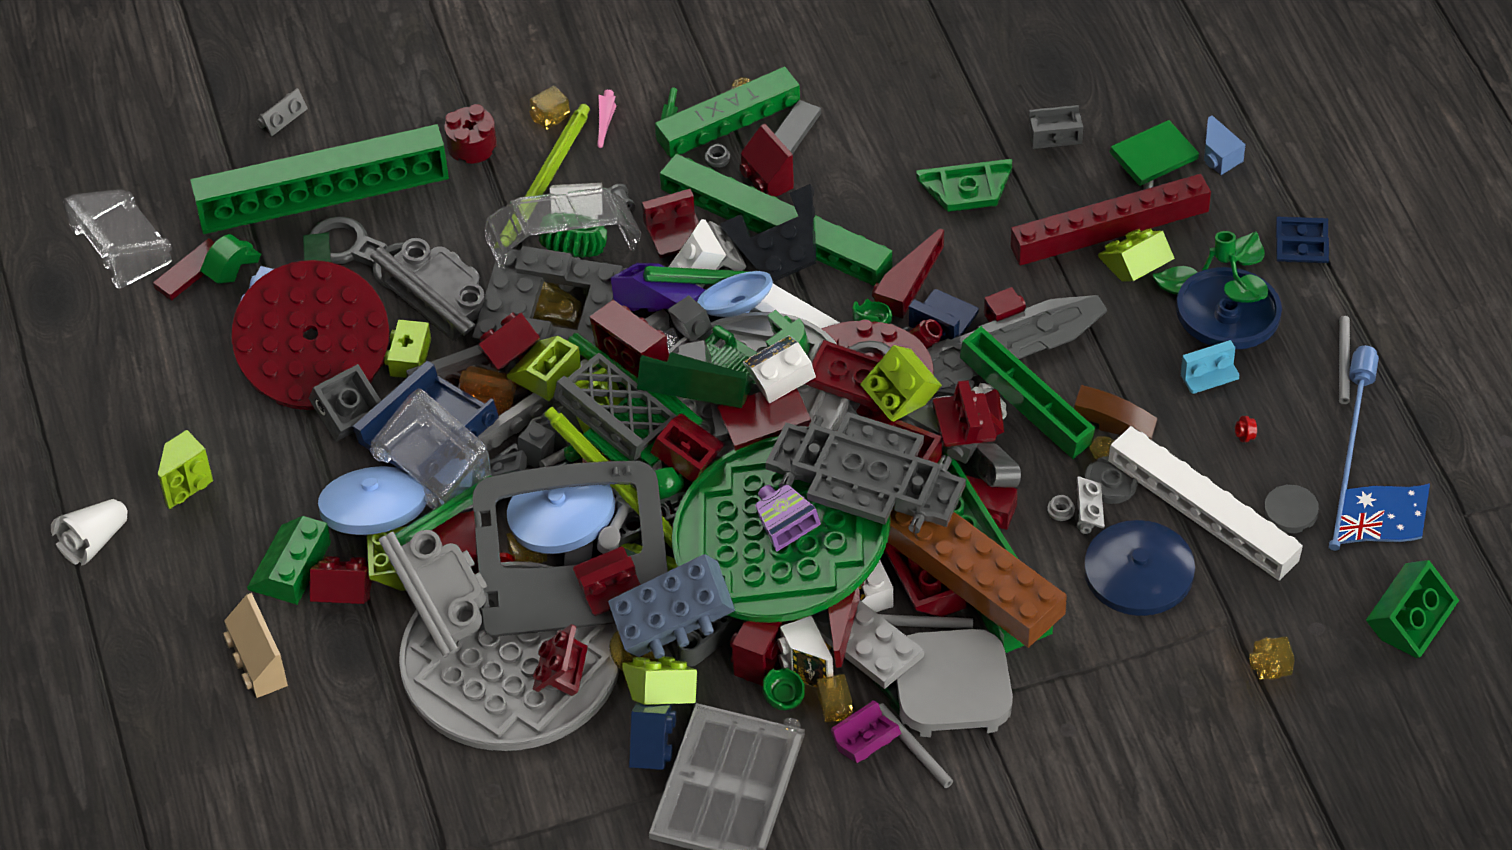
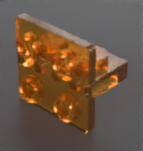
(487, 385)

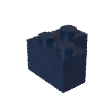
(649, 735)

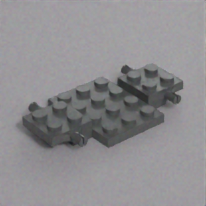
(867, 470)

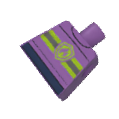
(785, 515)

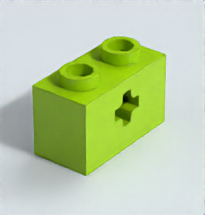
(408, 347)

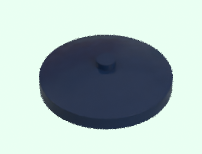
(1216, 319)
(1139, 567)

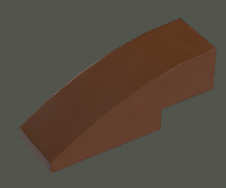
(1112, 412)

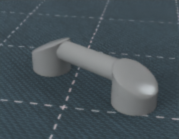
(610, 536)

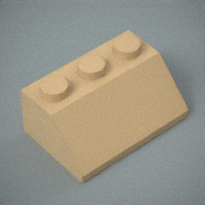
(254, 648)

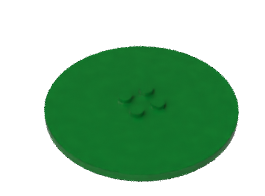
(768, 585)

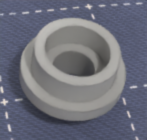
(1061, 502)

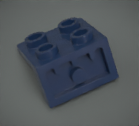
(947, 310)

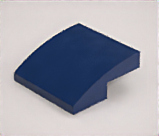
(1302, 239)

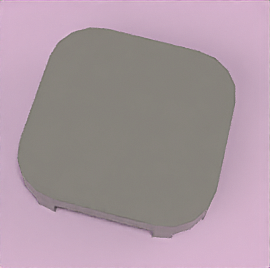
(956, 683)

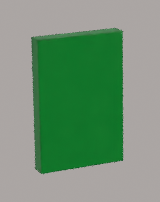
(1154, 152)

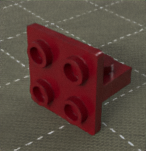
(964, 417)
(606, 578)
(561, 662)

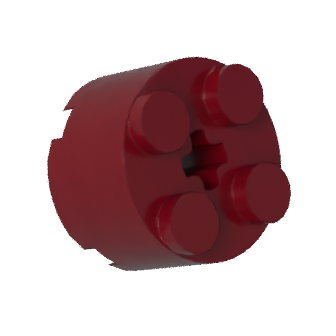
(470, 134)

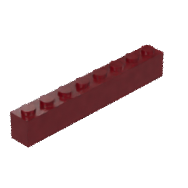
(1110, 219)

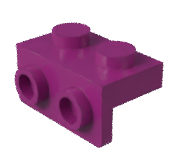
(864, 732)

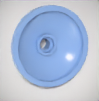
(736, 294)

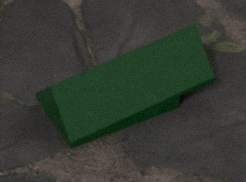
(694, 380)

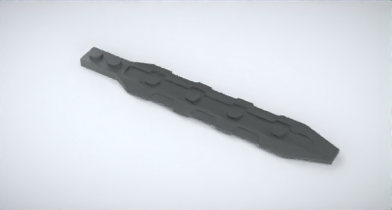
(1023, 334)

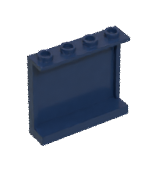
(465, 408)

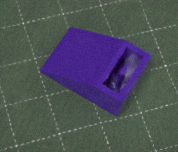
(635, 292)

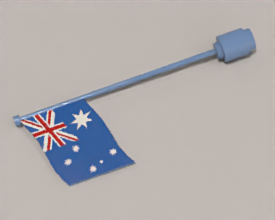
(1375, 511)

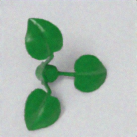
(1244, 250)

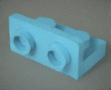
(1209, 367)

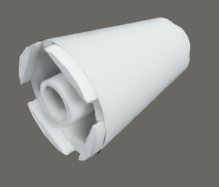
(88, 529)

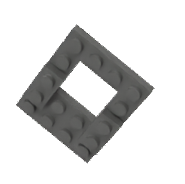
(520, 283)

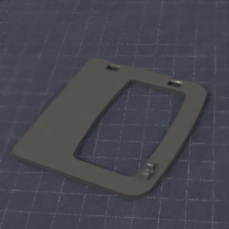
(552, 596)

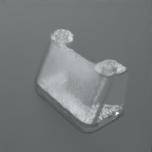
(118, 233)
(432, 448)

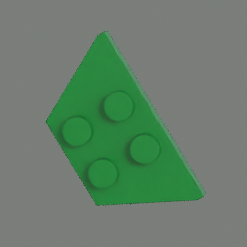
(966, 185)

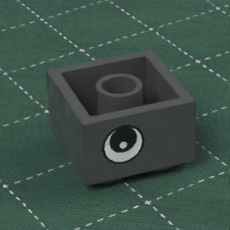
(344, 401)

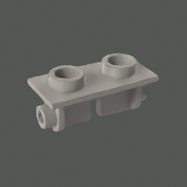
(283, 112)
(1089, 505)

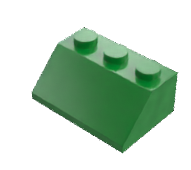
(288, 561)
(1413, 608)

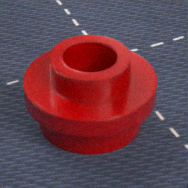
(1246, 429)

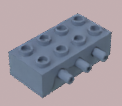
(672, 607)

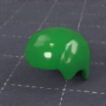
(871, 311)
(669, 482)
(783, 689)

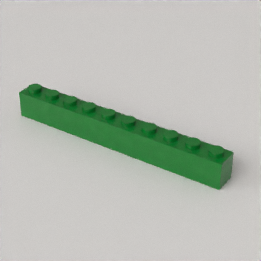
(761, 212)

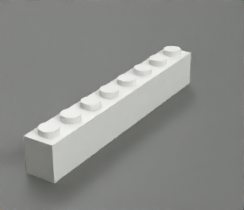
(1205, 503)

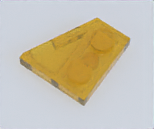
(557, 306)

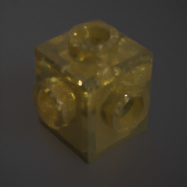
(1272, 658)

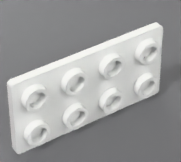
(791, 305)

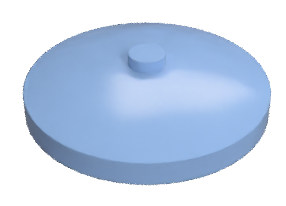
(371, 500)
(560, 517)

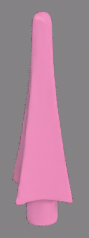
(606, 111)

